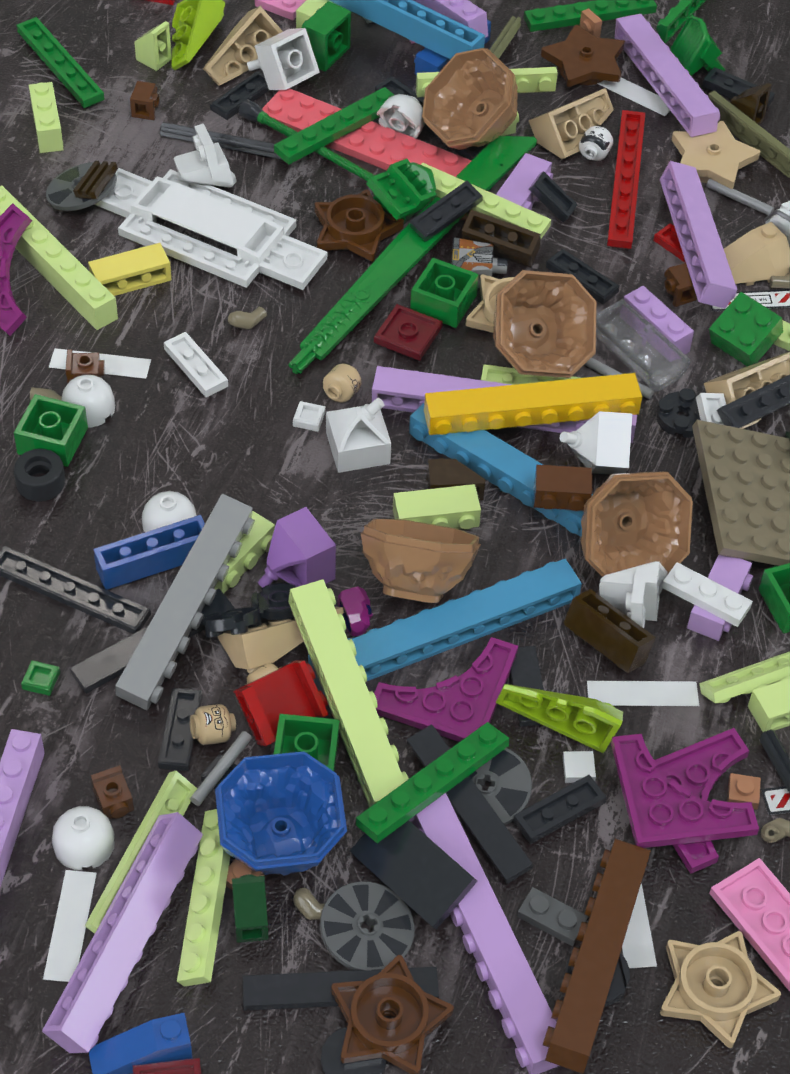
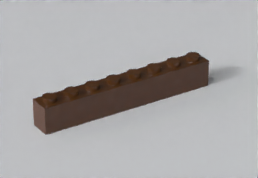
(597, 958)

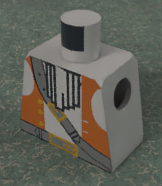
(477, 258)

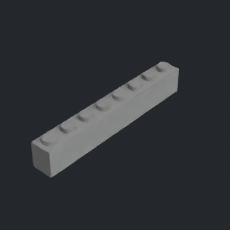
(184, 602)

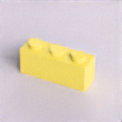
(132, 269)

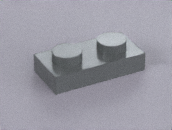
(551, 916)

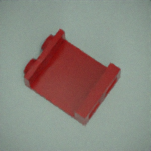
(283, 691)

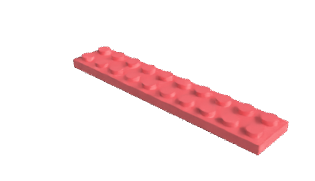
(369, 142)

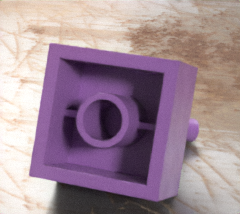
(300, 551)

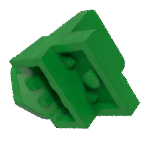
(696, 47)
(403, 188)

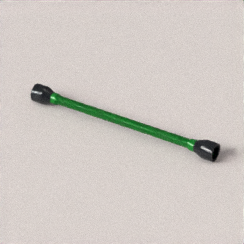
(253, 112)

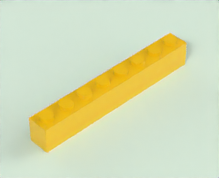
(530, 403)

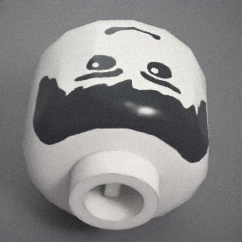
(596, 143)

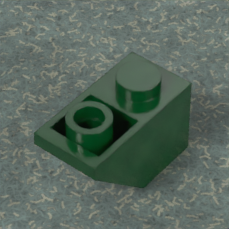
(250, 908)

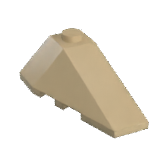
(239, 46)
(263, 643)

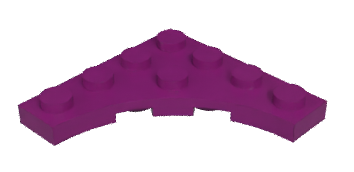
(12, 225)
(456, 704)
(698, 770)
(665, 811)

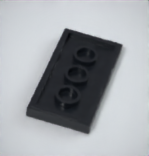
(416, 871)

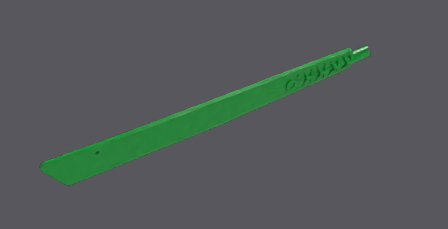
(403, 255)

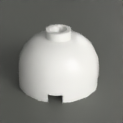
(402, 114)
(94, 395)
(166, 509)
(83, 838)

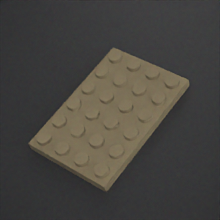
(746, 491)

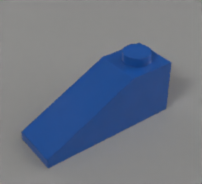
(148, 1043)

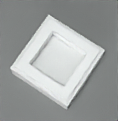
(309, 416)
(578, 765)

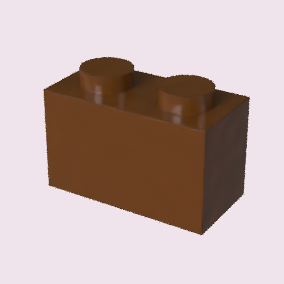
(562, 487)

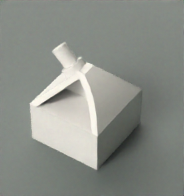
(285, 59)
(358, 437)
(602, 442)

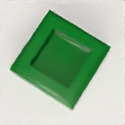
(40, 678)

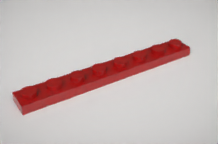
(626, 180)

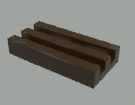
(95, 180)

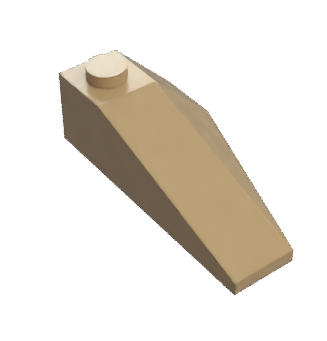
(565, 126)
(759, 255)
(749, 379)

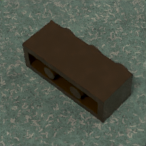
(506, 238)
(609, 630)

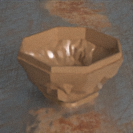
(471, 100)
(562, 318)
(636, 522)
(417, 557)

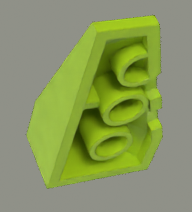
(193, 25)
(573, 716)

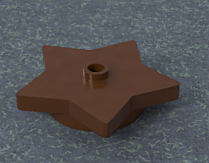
(585, 58)
(355, 224)
(393, 995)

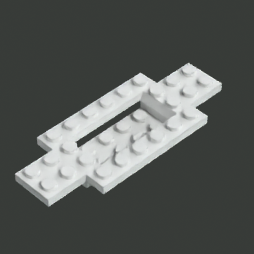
(252, 229)

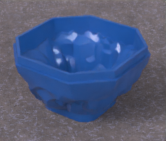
(280, 812)

